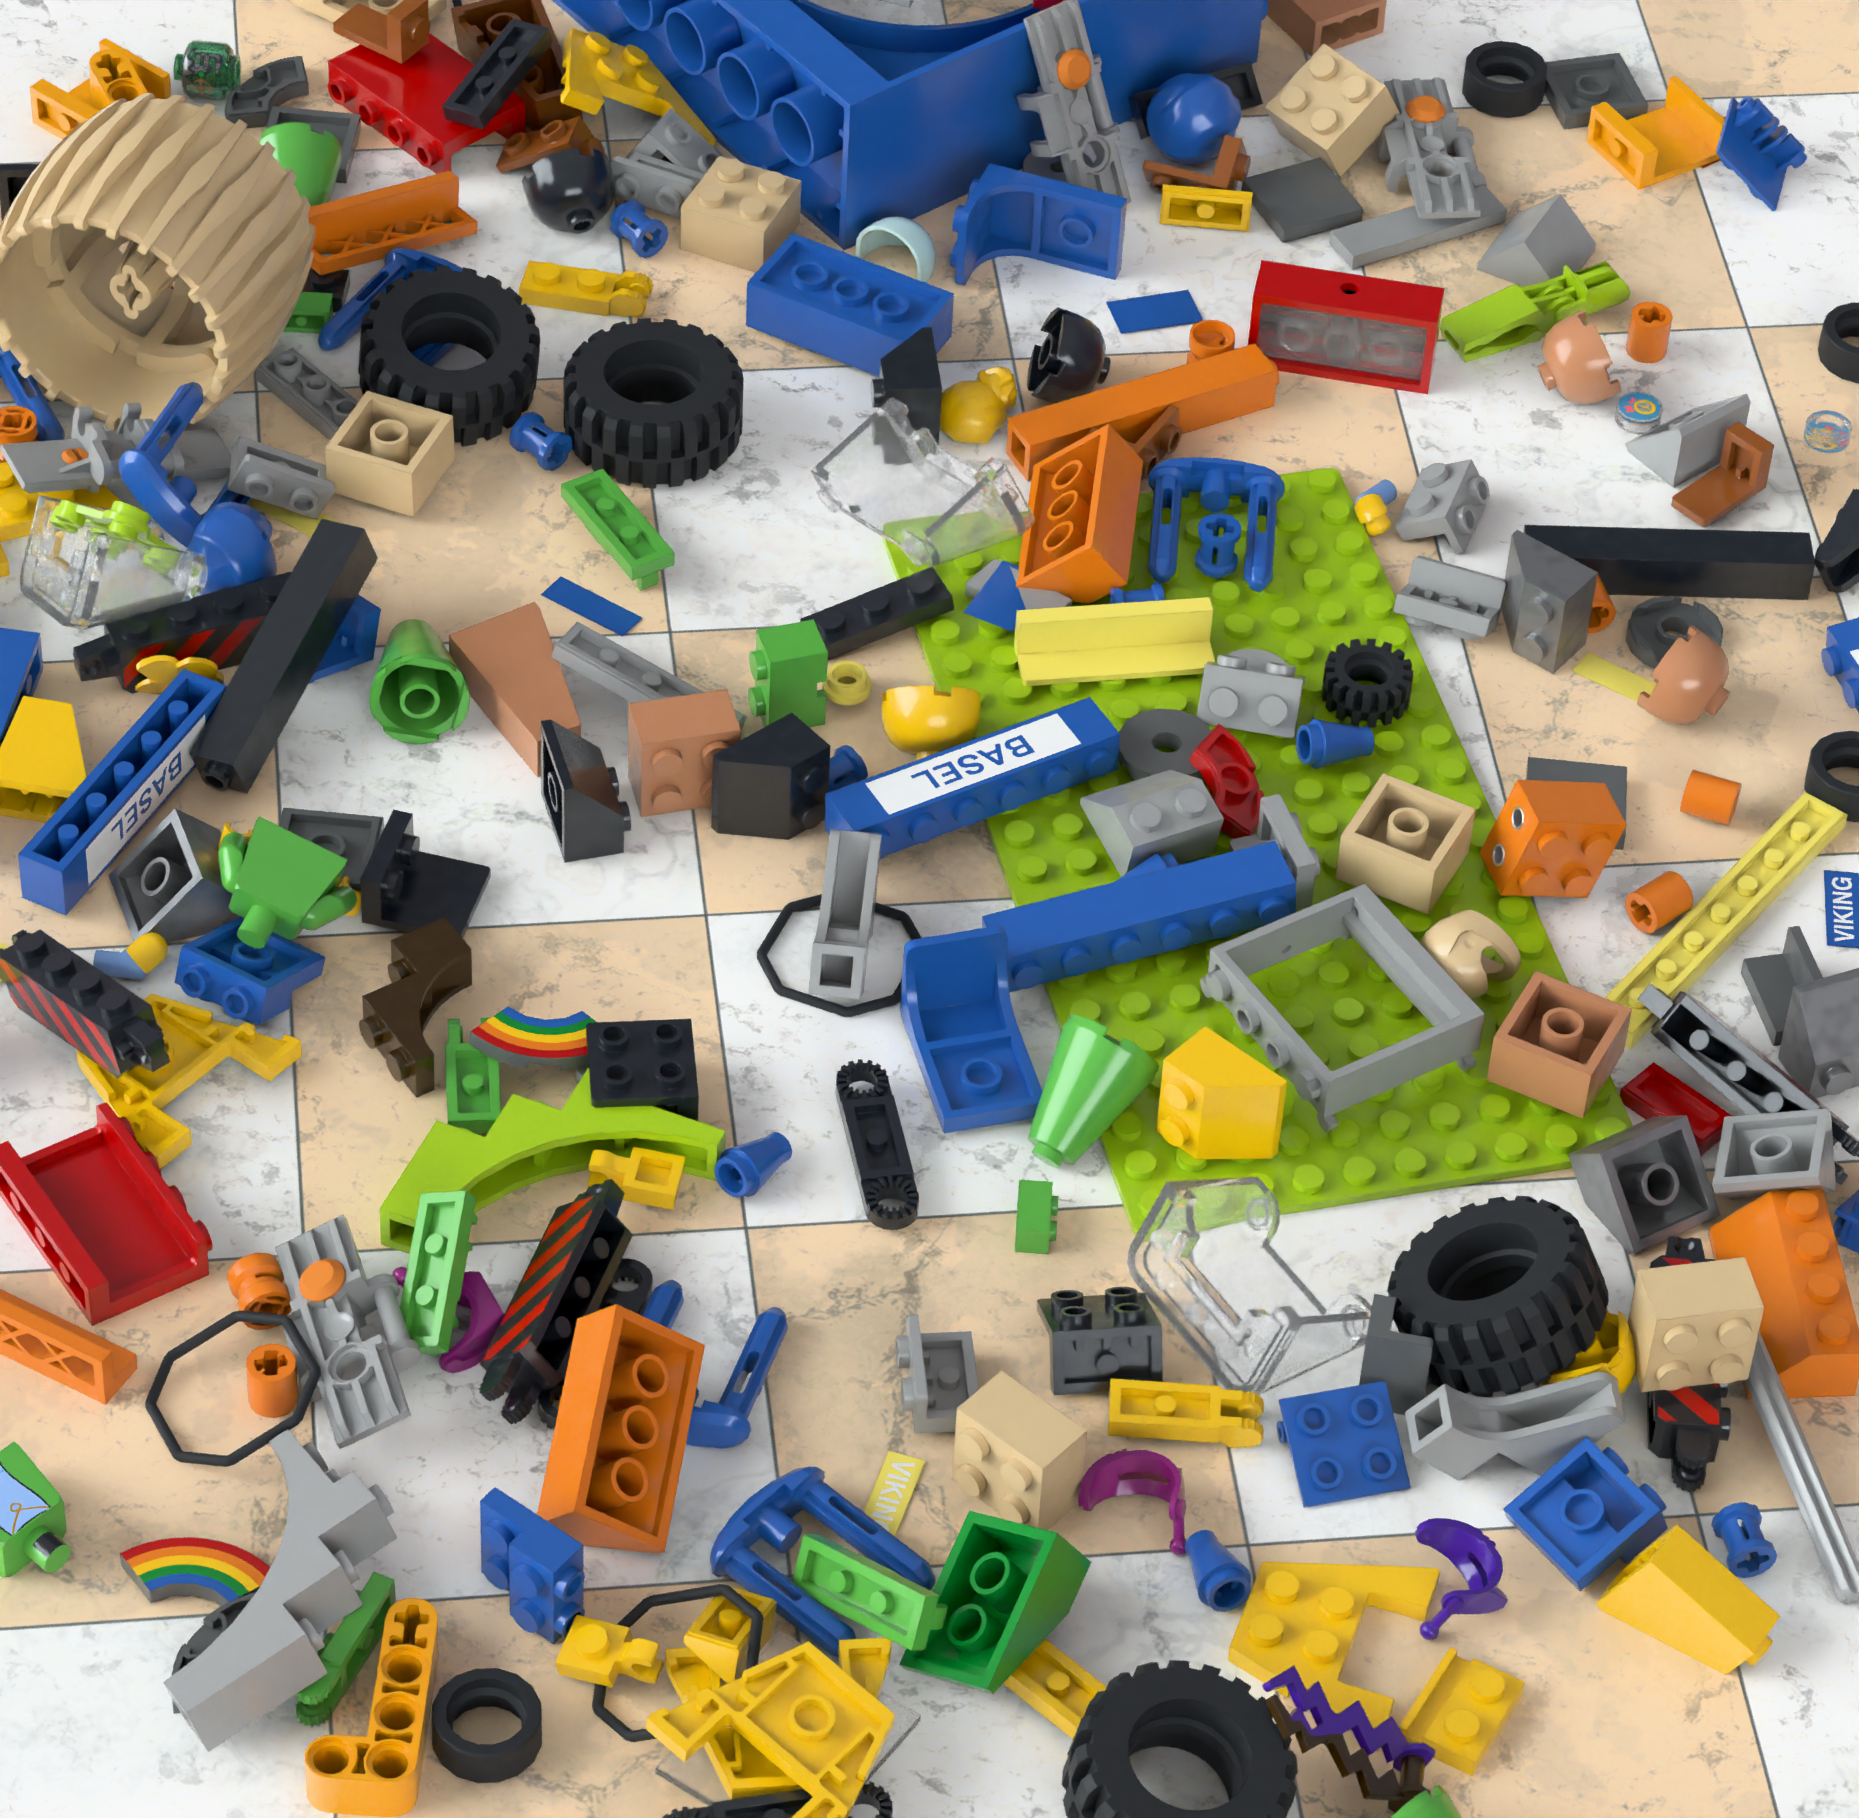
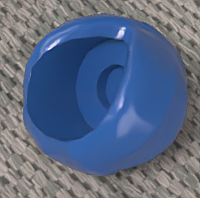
(1192, 117)
(234, 545)

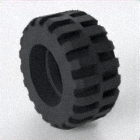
(460, 311)
(653, 441)
(1500, 1294)
(1184, 1712)

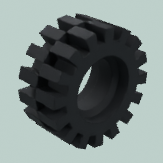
(1367, 701)

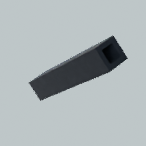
(1689, 560)
(283, 656)

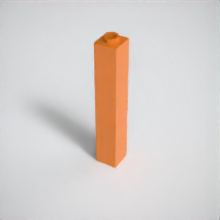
(1202, 390)

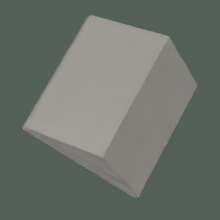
(1539, 244)
(1689, 441)
(1775, 1153)

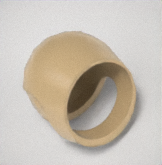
(1458, 949)

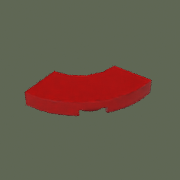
(1231, 781)

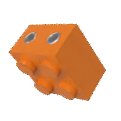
(1552, 838)

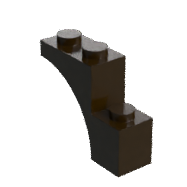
(424, 974)

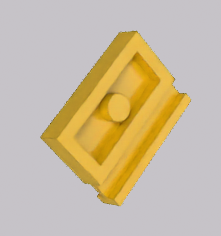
(1462, 1710)

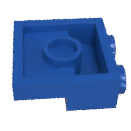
(245, 979)
(1588, 1513)
(532, 1562)

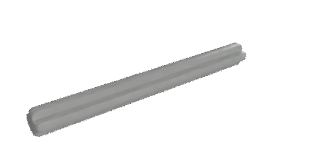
(1803, 1475)

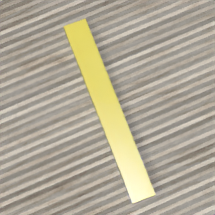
(1729, 908)

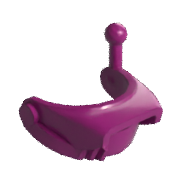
(483, 1324)
(1138, 1474)

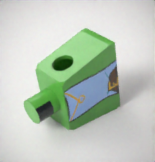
(29, 1516)

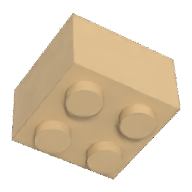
(1332, 109)
(740, 214)
(390, 453)
(1405, 843)
(1694, 1324)
(1018, 1453)

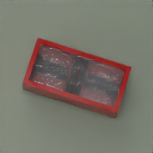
(1346, 326)

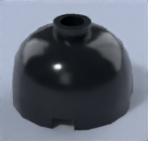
(570, 190)
(1069, 358)

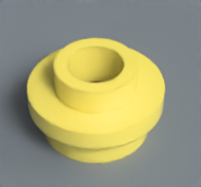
(847, 683)

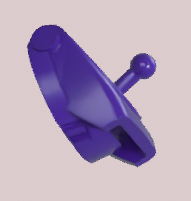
(1476, 1560)

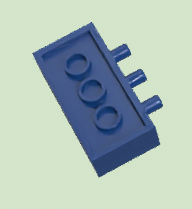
(842, 304)

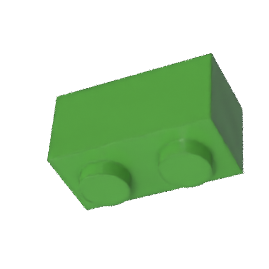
(311, 313)
(1034, 1215)

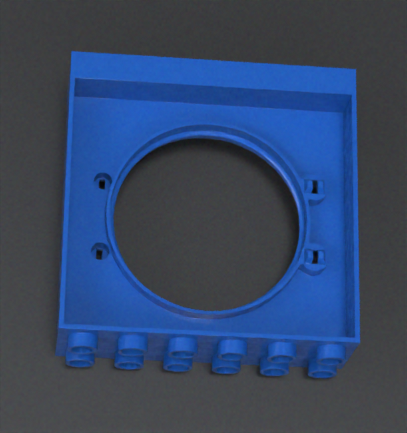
(898, 112)

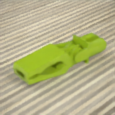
(1526, 313)

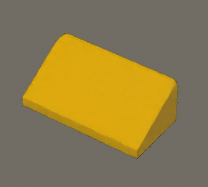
(1205, 208)
(723, 1633)

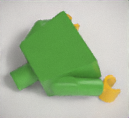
(282, 882)

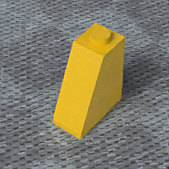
(39, 760)
(1691, 1603)

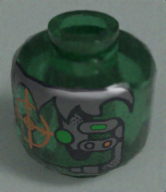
(207, 70)

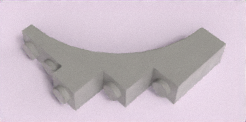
(308, 1588)

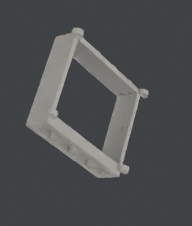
(1402, 958)

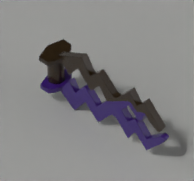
(1406, 1757)

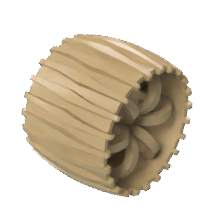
(198, 211)

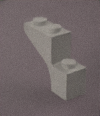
(845, 914)
(1529, 1427)

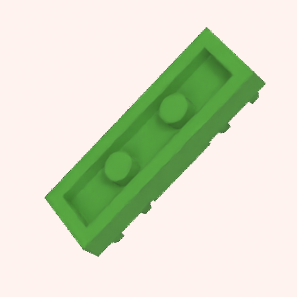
(618, 527)
(437, 1268)
(867, 1592)

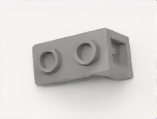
(678, 142)

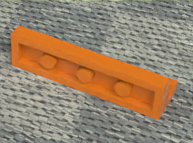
(383, 217)
(62, 1350)

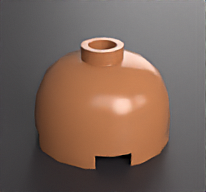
(1577, 362)
(1688, 680)

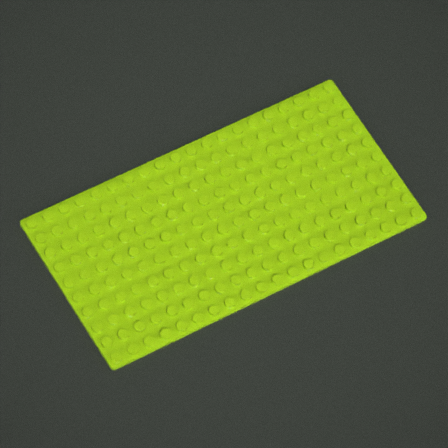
(1323, 593)

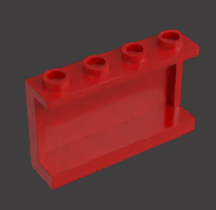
(408, 100)
(105, 1218)

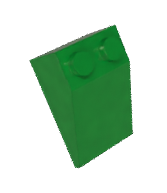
(1003, 1598)

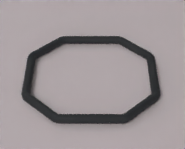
(815, 1001)
(200, 1338)
(670, 1598)

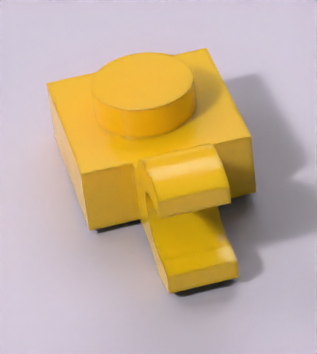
(645, 1177)
(601, 1650)

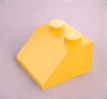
(1220, 1101)

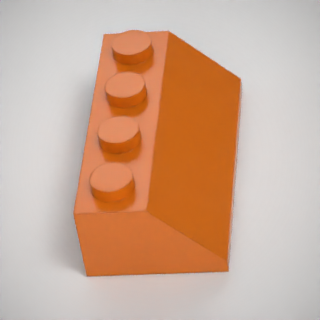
(1083, 518)
(1803, 1289)
(621, 1431)

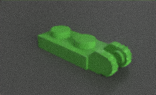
(470, 1083)
(347, 1651)

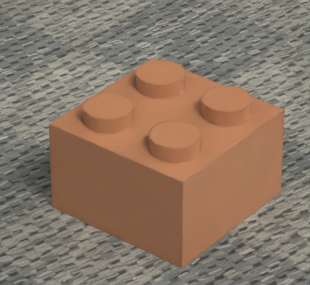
(674, 749)
(1559, 1044)

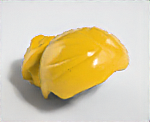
(979, 407)

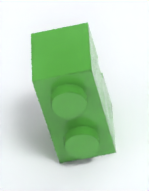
(786, 673)

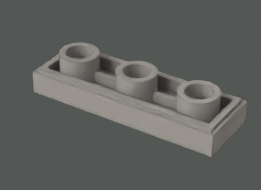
(306, 391)

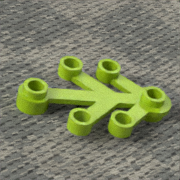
(120, 522)

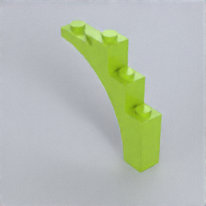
(535, 1144)

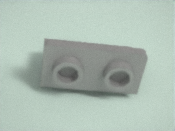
(653, 182)
(279, 478)
(1446, 502)
(1451, 598)
(1250, 697)
(1280, 825)
(939, 1375)

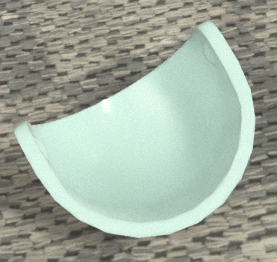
(900, 232)

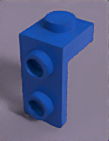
(353, 641)

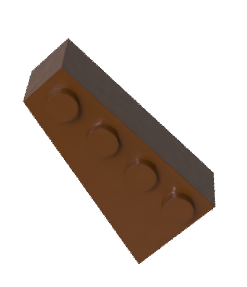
(479, 26)

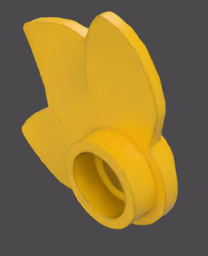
(163, 670)

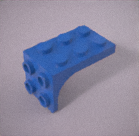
(1039, 220)
(966, 1029)

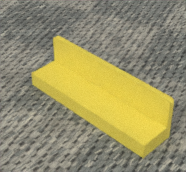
(1113, 641)

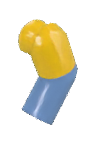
(1372, 509)
(135, 960)

